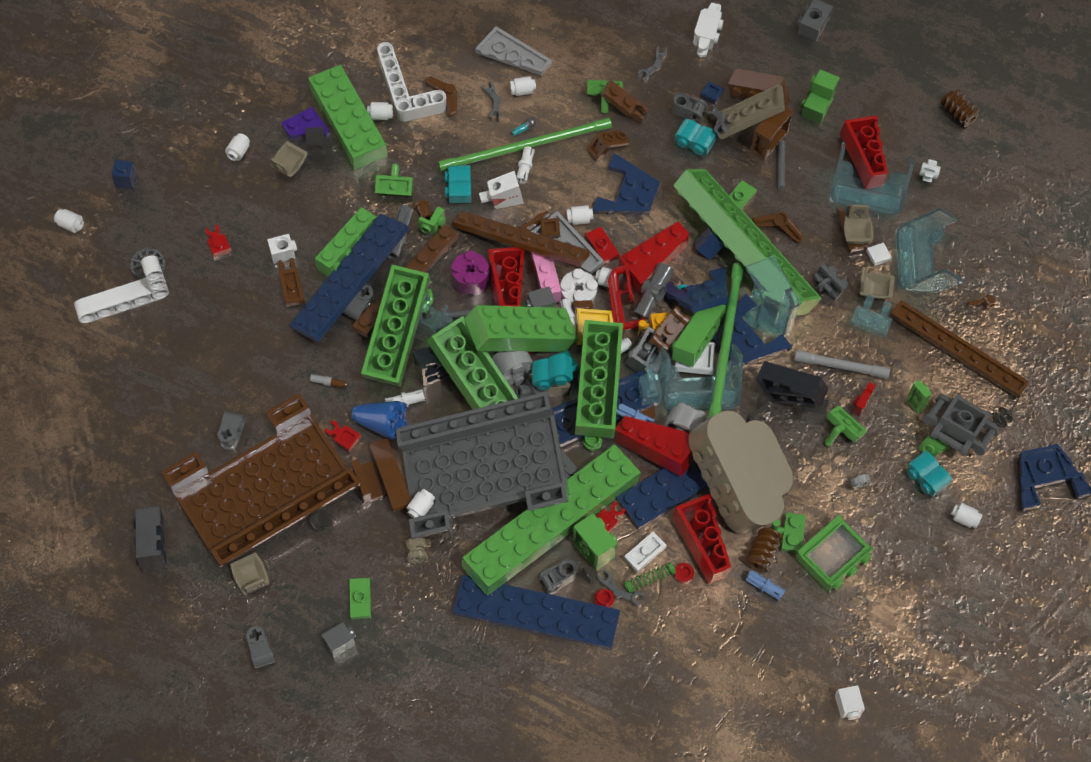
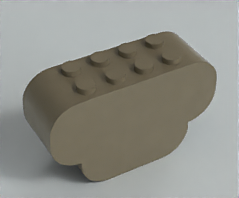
(742, 469)

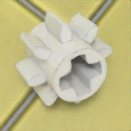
(929, 170)

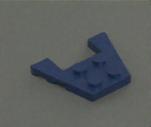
(635, 194)
(701, 296)
(747, 340)
(1047, 467)

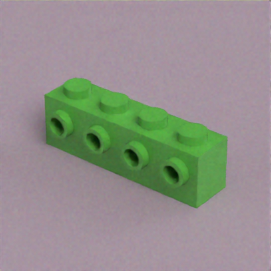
(341, 245)
(697, 335)

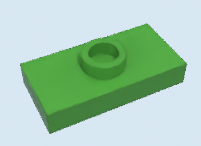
(742, 194)
(360, 598)

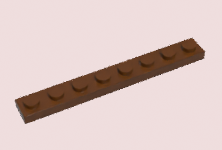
(521, 238)
(421, 262)
(959, 349)

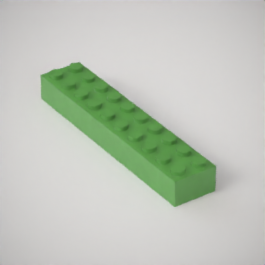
(738, 230)
(540, 529)

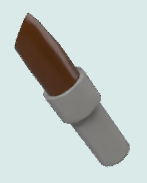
(327, 381)

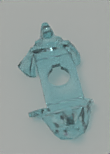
(438, 319)

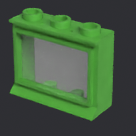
(834, 554)

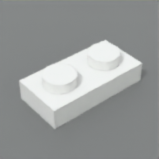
(645, 552)

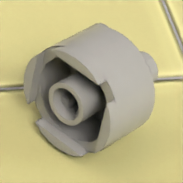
(514, 365)
(684, 417)

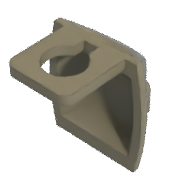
(289, 159)
(858, 228)
(877, 285)
(250, 573)

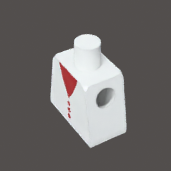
(503, 191)

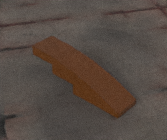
(390, 474)

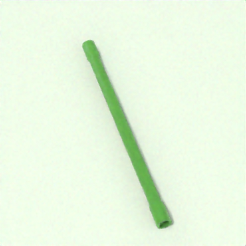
(596, 126)
(736, 277)

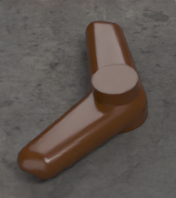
(449, 90)
(781, 220)

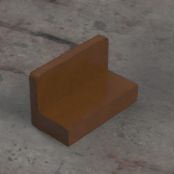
(369, 477)

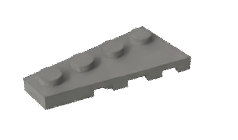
(509, 50)
(571, 236)

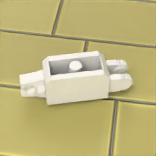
(707, 28)

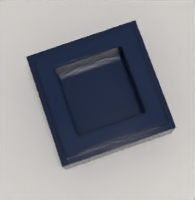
(712, 92)

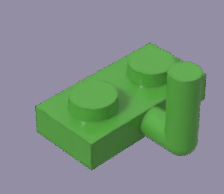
(596, 87)
(394, 184)
(845, 424)
(792, 532)

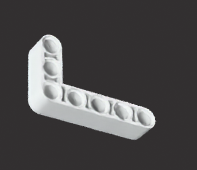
(407, 106)
(125, 296)

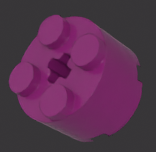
(470, 273)

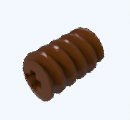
(959, 107)
(762, 548)

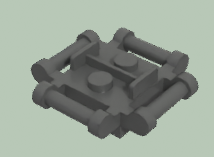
(962, 422)

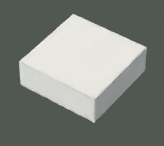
(878, 254)

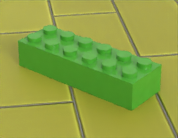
(347, 117)
(396, 325)
(521, 328)
(470, 369)
(599, 379)

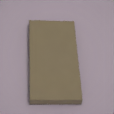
(753, 110)

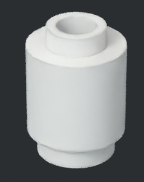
(522, 86)
(380, 111)
(237, 147)
(579, 215)
(69, 220)
(603, 275)
(420, 504)
(966, 515)

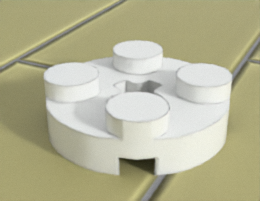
(578, 278)

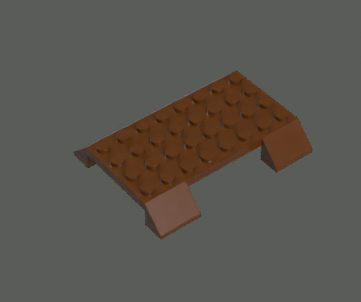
(262, 487)

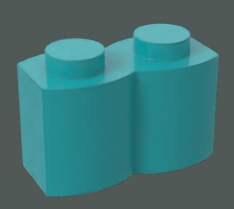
(695, 137)
(459, 184)
(552, 371)
(929, 474)

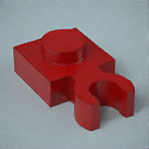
(217, 243)
(861, 401)
(344, 437)
(609, 518)

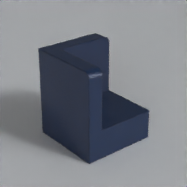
(708, 243)

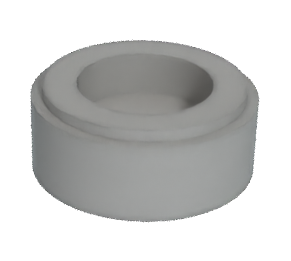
(860, 481)

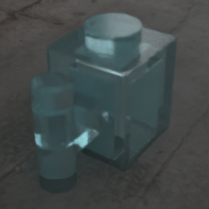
(650, 388)

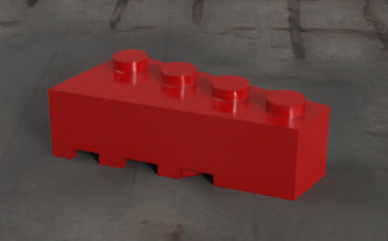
(865, 149)
(660, 248)
(506, 275)
(656, 443)
(703, 537)

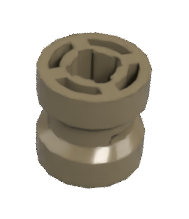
(416, 550)

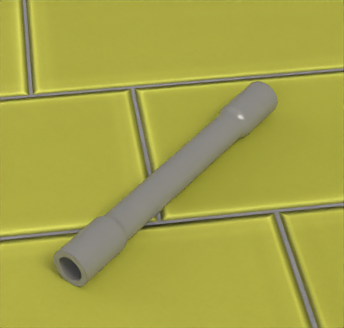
(873, 370)

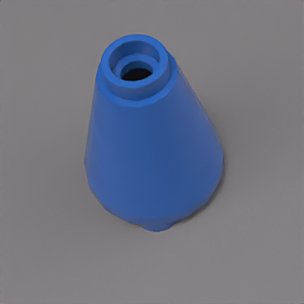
(381, 417)

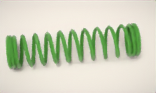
(670, 567)

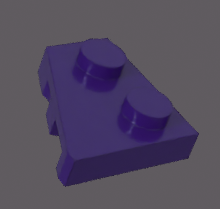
(296, 125)

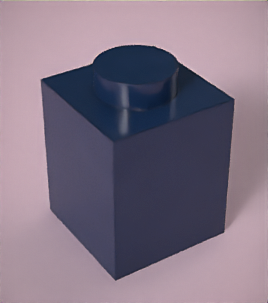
(124, 174)

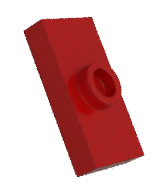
(602, 244)

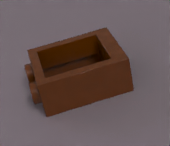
(771, 132)

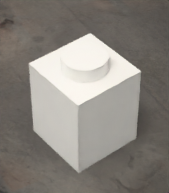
(849, 702)

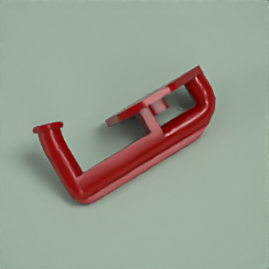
(615, 297)

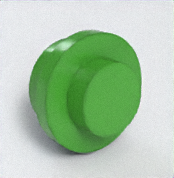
(592, 443)

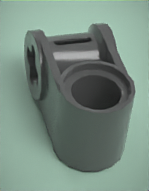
(688, 107)
(360, 303)
(231, 430)
(555, 578)
(259, 650)

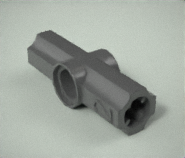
(403, 215)
(653, 290)

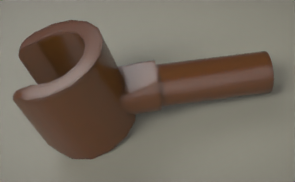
(988, 300)

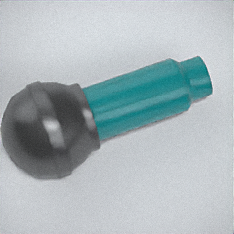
(530, 123)

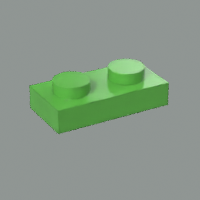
(918, 396)

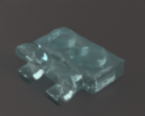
(870, 320)

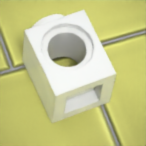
(275, 245)

